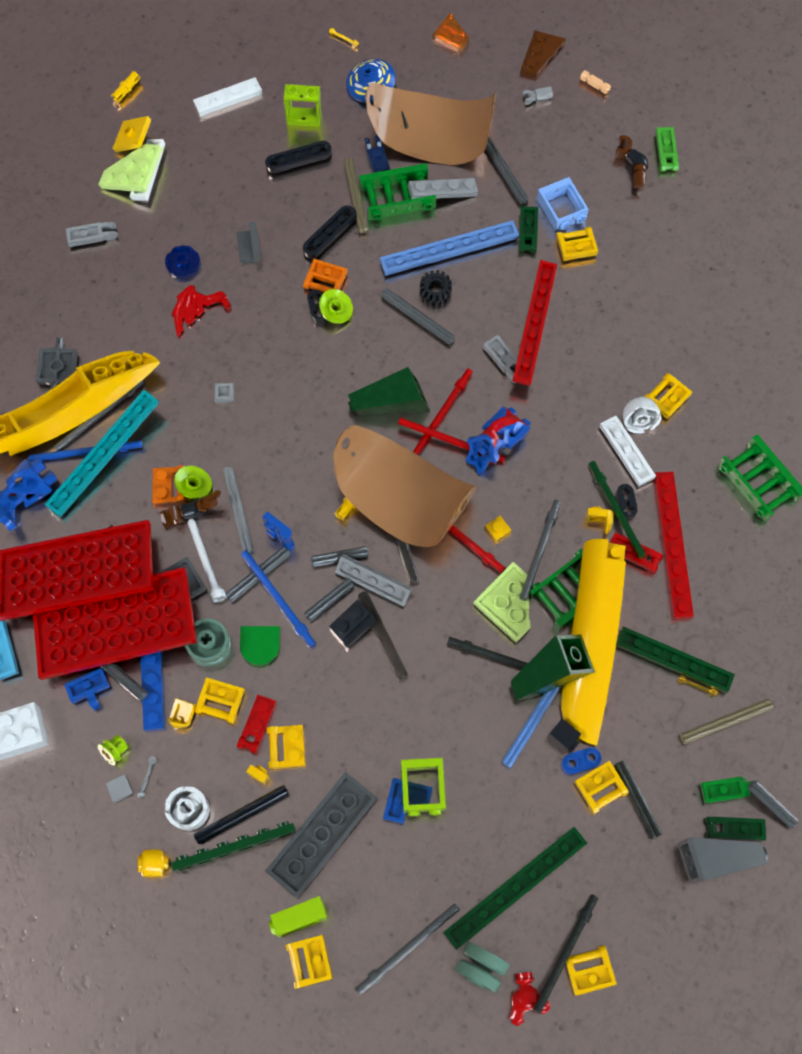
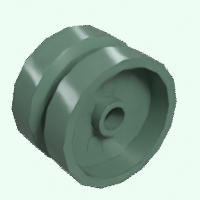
(218, 643)
(482, 967)

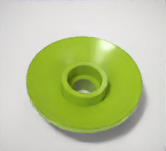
(338, 300)
(193, 476)

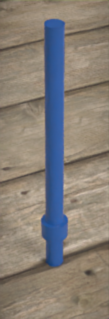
(80, 452)
(300, 628)

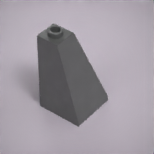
(717, 857)

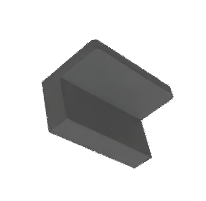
(249, 245)

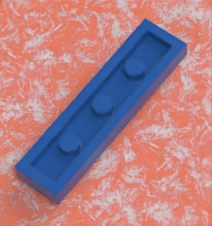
(153, 683)

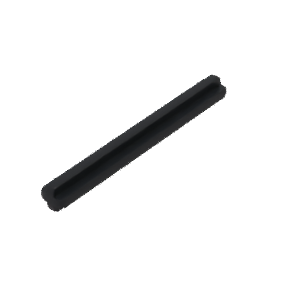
(241, 814)

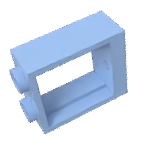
(556, 190)

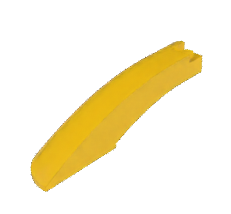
(73, 400)
(598, 623)

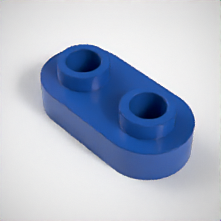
(582, 762)

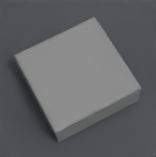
(224, 392)
(119, 788)

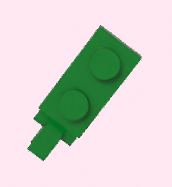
(725, 789)

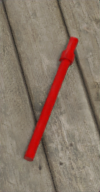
(459, 386)
(439, 435)
(487, 558)

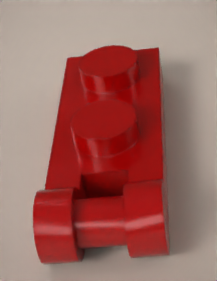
(631, 556)
(257, 723)

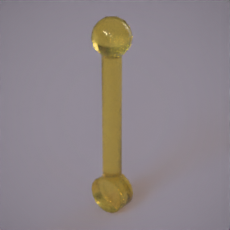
(682, 680)

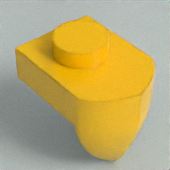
(600, 515)
(181, 714)

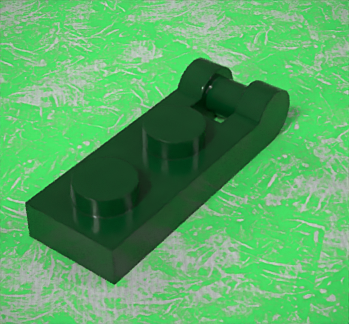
(528, 229)
(736, 828)

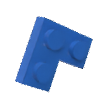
(416, 794)

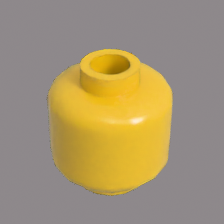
(152, 863)

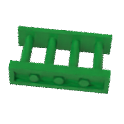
(392, 177)
(769, 462)
(562, 619)

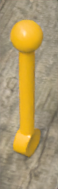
(354, 42)

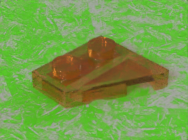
(451, 34)

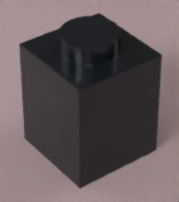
(564, 736)

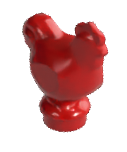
(524, 998)

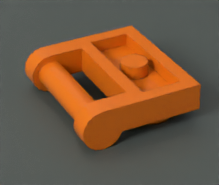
(324, 272)
(163, 487)

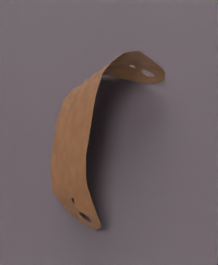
(437, 128)
(398, 487)

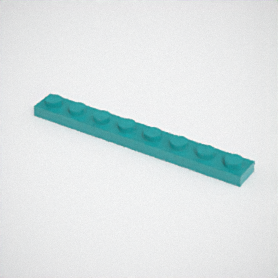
(102, 453)

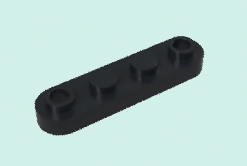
(298, 156)
(329, 231)

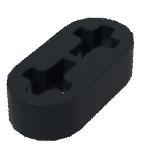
(314, 307)
(631, 500)

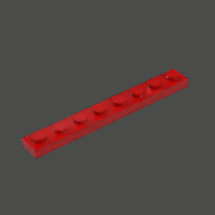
(534, 323)
(673, 546)

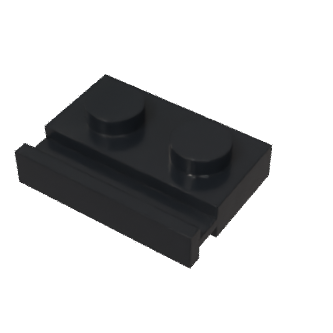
(353, 623)

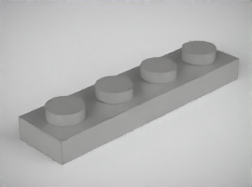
(443, 188)
(373, 580)

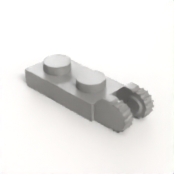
(90, 233)
(501, 355)

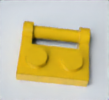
(577, 248)
(673, 398)
(222, 694)
(293, 746)
(597, 781)
(316, 961)
(590, 978)

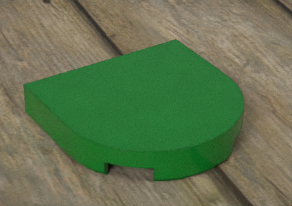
(259, 644)

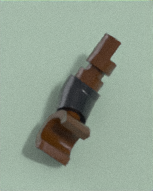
(635, 158)
(189, 510)

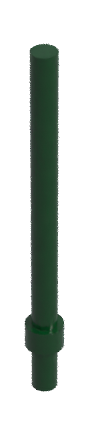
(600, 479)

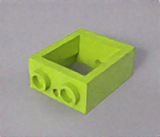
(295, 114)
(417, 765)
(298, 917)

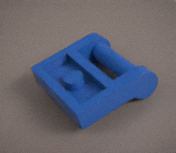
(277, 529)

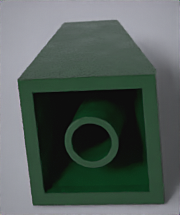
(391, 395)
(555, 665)

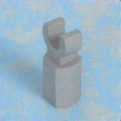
(537, 95)

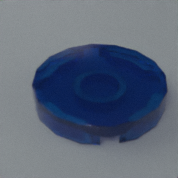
(182, 262)

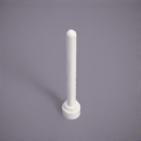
(216, 592)

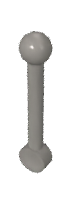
(152, 760)

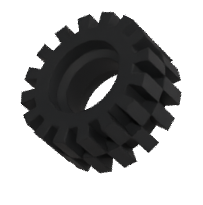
(435, 278)

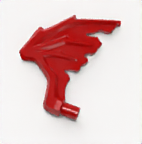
(191, 304)

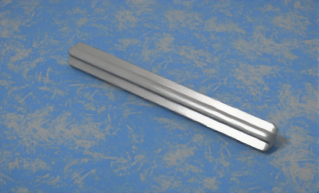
(238, 509)

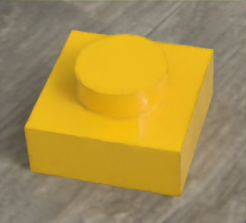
(497, 529)
(258, 773)

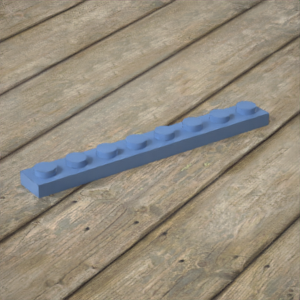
(449, 248)

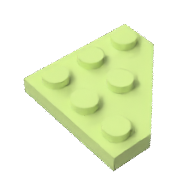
(132, 171)
(502, 603)

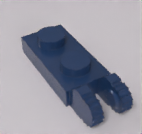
(376, 156)

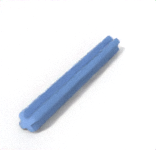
(529, 727)

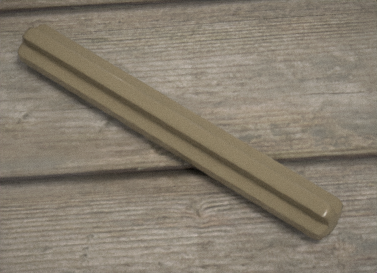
(355, 195)
(726, 721)

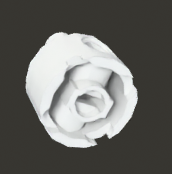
(187, 808)

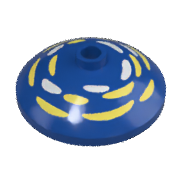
(369, 72)

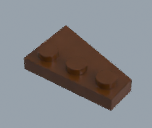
(540, 51)

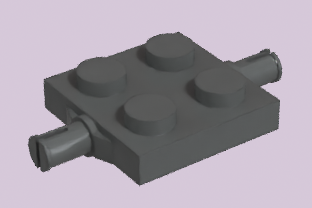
(55, 364)

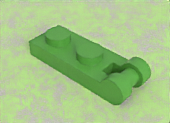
(667, 149)

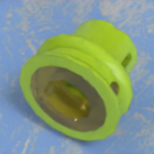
(110, 751)

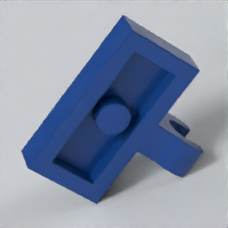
(87, 687)

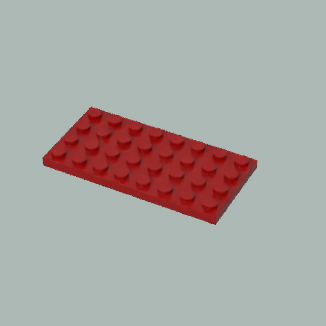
(76, 570)
(116, 628)

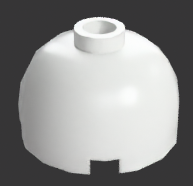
(641, 414)

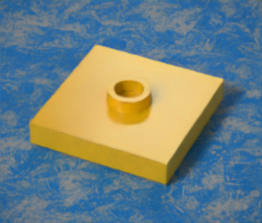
(131, 134)

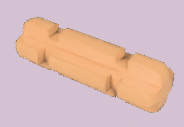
(595, 82)

